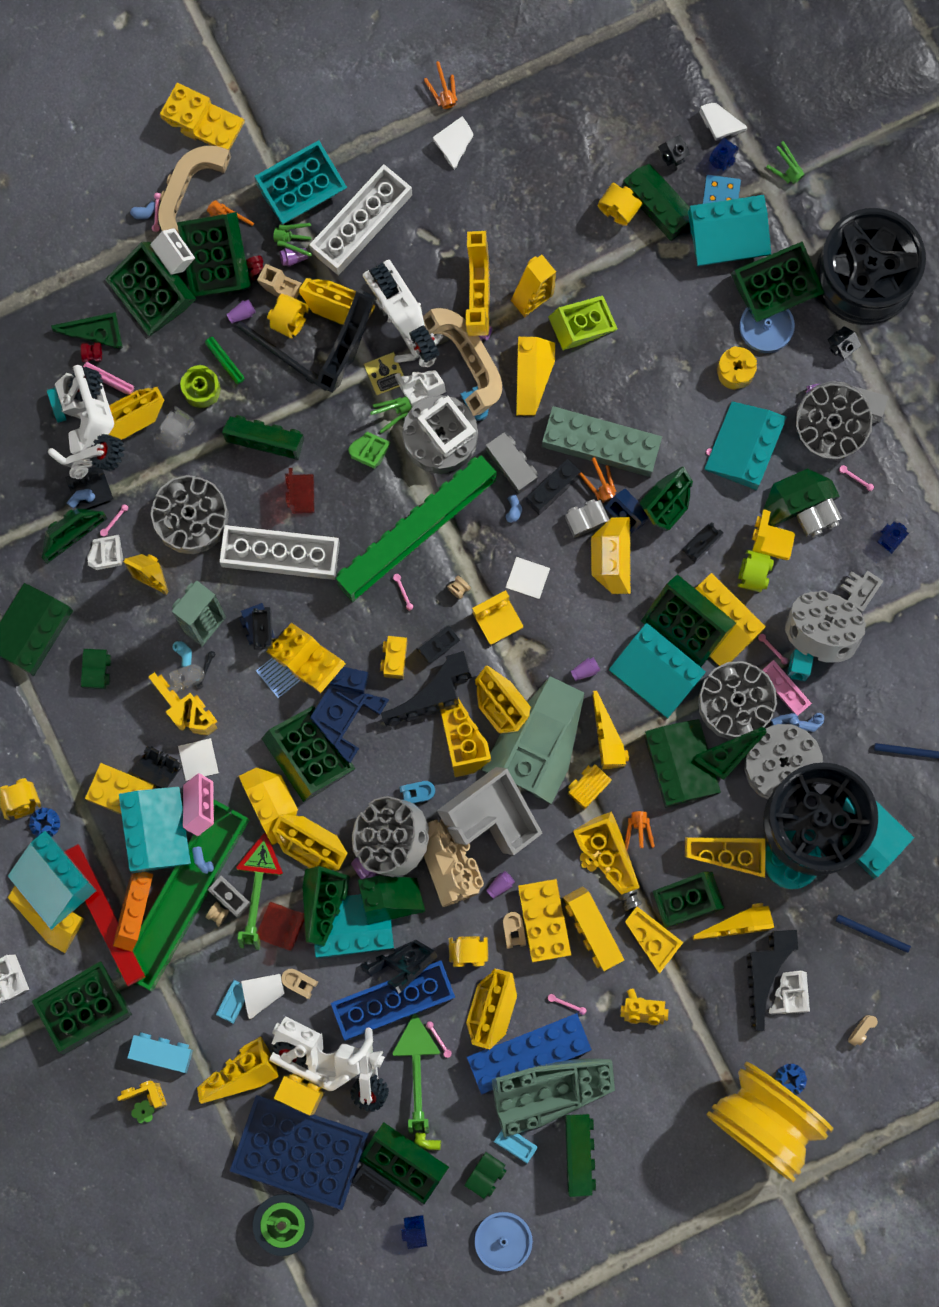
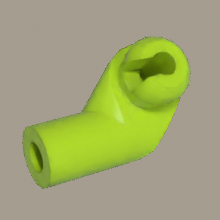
(426, 1144)

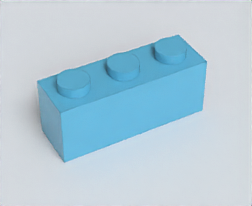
(160, 1052)

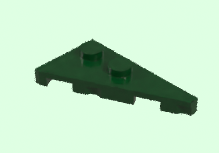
(97, 329)
(728, 755)

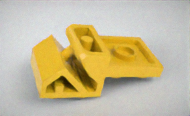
(200, 118)
(305, 658)
(186, 708)
(544, 921)

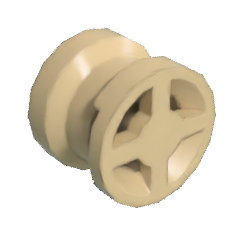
(458, 587)
(217, 914)

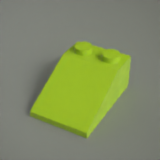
(582, 322)

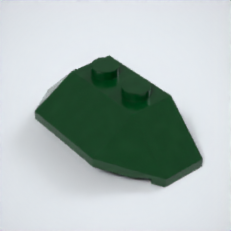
(798, 494)
(668, 499)
(69, 530)

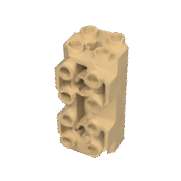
(451, 871)

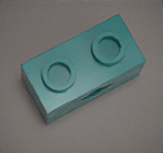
(799, 666)

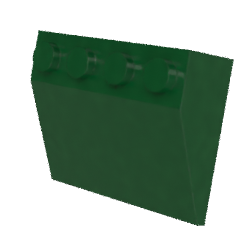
(217, 252)
(777, 282)
(149, 289)
(688, 620)
(31, 628)
(306, 755)
(674, 765)
(81, 1008)

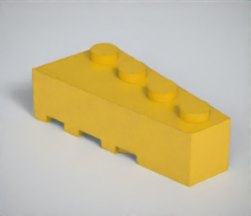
(534, 286)
(732, 853)
(594, 929)

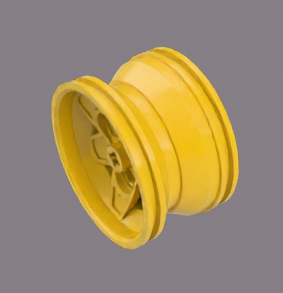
(770, 1121)

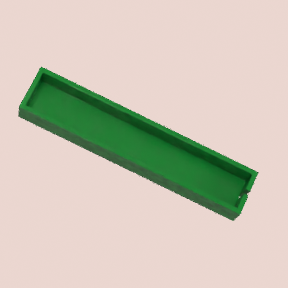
(416, 528)
(185, 895)

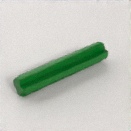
(225, 361)

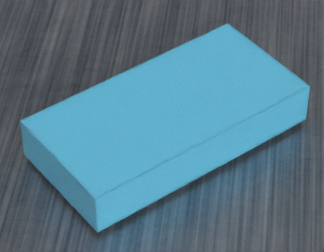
(232, 1002)
(517, 1146)

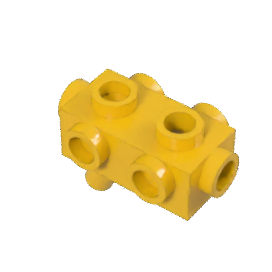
(643, 1011)

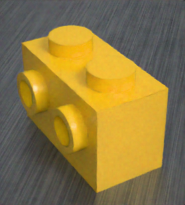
(395, 657)

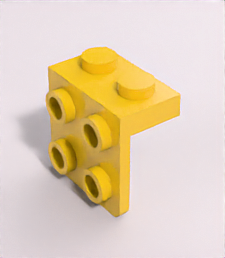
(770, 539)

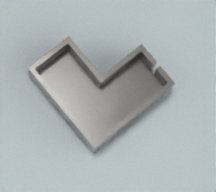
(492, 805)

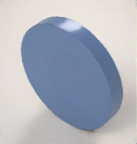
(768, 334)
(503, 1241)

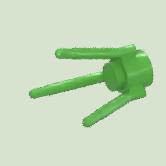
(794, 173)
(282, 236)
(400, 405)

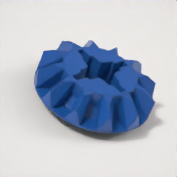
(41, 814)
(793, 1070)

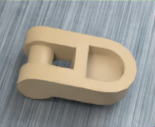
(512, 923)
(292, 978)
(858, 1035)

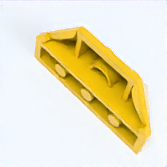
(328, 299)
(135, 411)
(612, 555)
(501, 701)
(268, 797)
(309, 842)
(491, 1009)

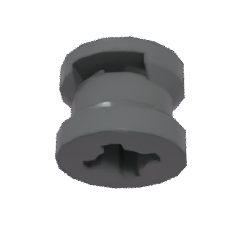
(630, 900)

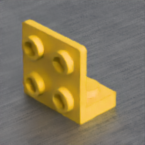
(497, 618)
(155, 1097)

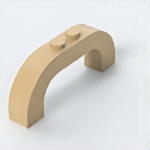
(195, 160)
(474, 353)

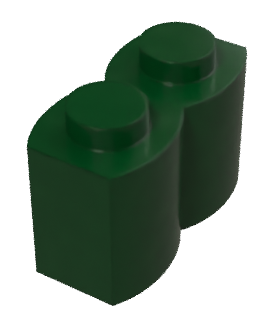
(94, 669)
(485, 1174)

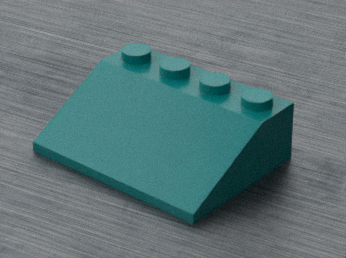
(300, 182)
(730, 230)
(745, 444)
(657, 670)
(154, 829)
(887, 845)
(50, 880)
(353, 934)

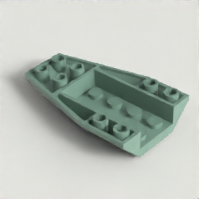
(543, 746)
(549, 1092)

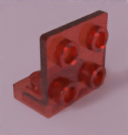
(301, 492)
(281, 926)

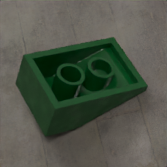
(390, 898)
(688, 899)

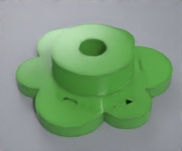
(137, 1112)

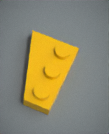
(653, 938)

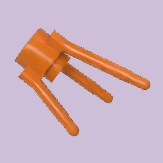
(447, 98)
(216, 208)
(605, 492)
(639, 820)

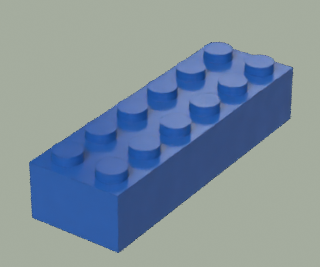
(383, 1006)
(539, 1047)

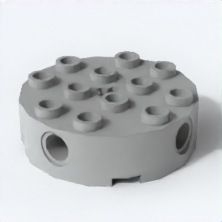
(842, 437)
(423, 450)
(207, 510)
(825, 626)
(740, 681)
(779, 743)
(390, 836)

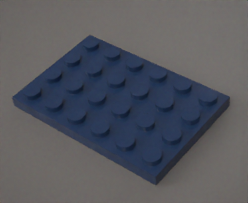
(299, 1152)

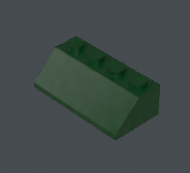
(659, 200)
(263, 437)
(579, 1155)
(404, 1163)

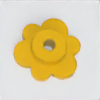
(586, 863)

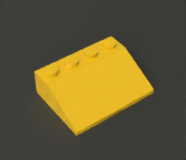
(747, 625)

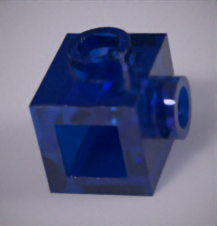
(724, 155)
(892, 536)
(414, 1232)

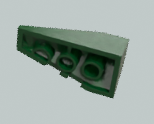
(322, 899)

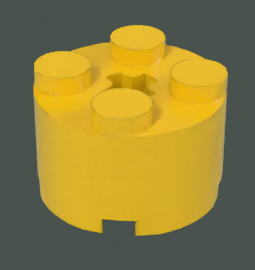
(619, 204)
(288, 315)
(737, 378)
(18, 799)
(468, 950)

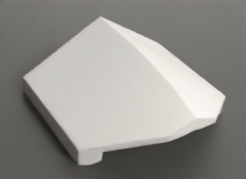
(105, 553)

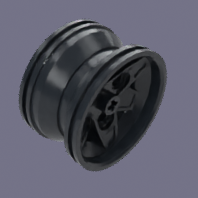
(888, 230)
(829, 805)

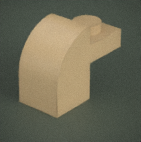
(277, 283)

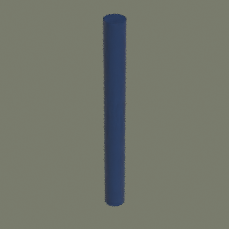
(906, 750)
(873, 933)

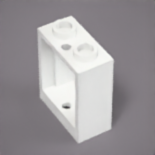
(457, 441)

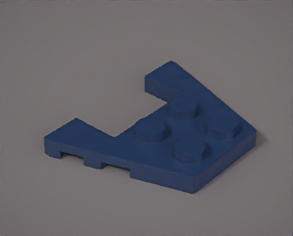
(337, 712)

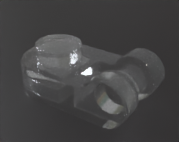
(193, 675)

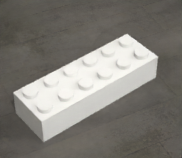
(361, 219)
(279, 552)

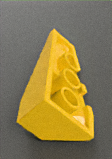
(534, 367)
(148, 571)
(465, 743)
(610, 744)
(605, 846)
(749, 921)
(61, 935)
(243, 1073)

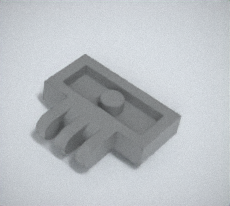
(861, 589)

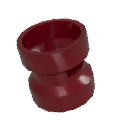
(255, 266)
(91, 352)

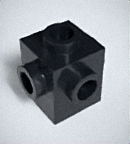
(674, 151)
(844, 342)

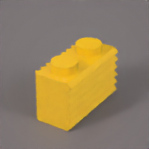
(589, 786)

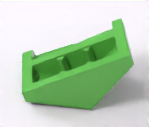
(369, 449)

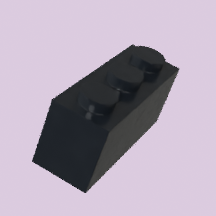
(553, 486)

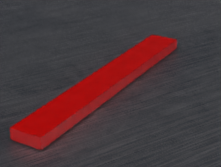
(106, 920)

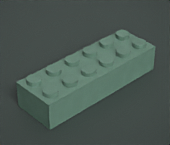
(604, 440)
(198, 613)

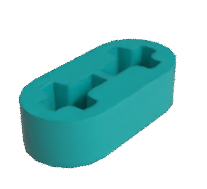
(56, 405)

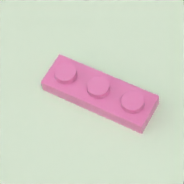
(786, 689)

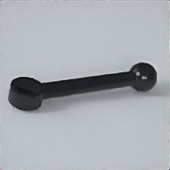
(211, 654)

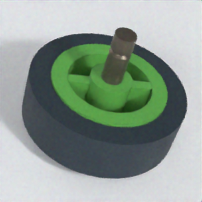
(283, 1224)

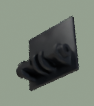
(95, 481)
(156, 768)

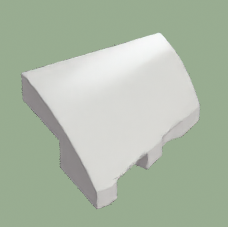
(720, 121)
(454, 140)
(420, 385)
(11, 979)
(261, 993)
(792, 994)

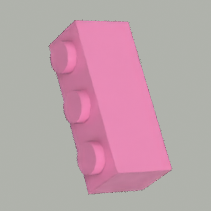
(198, 804)

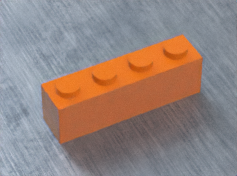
(133, 910)

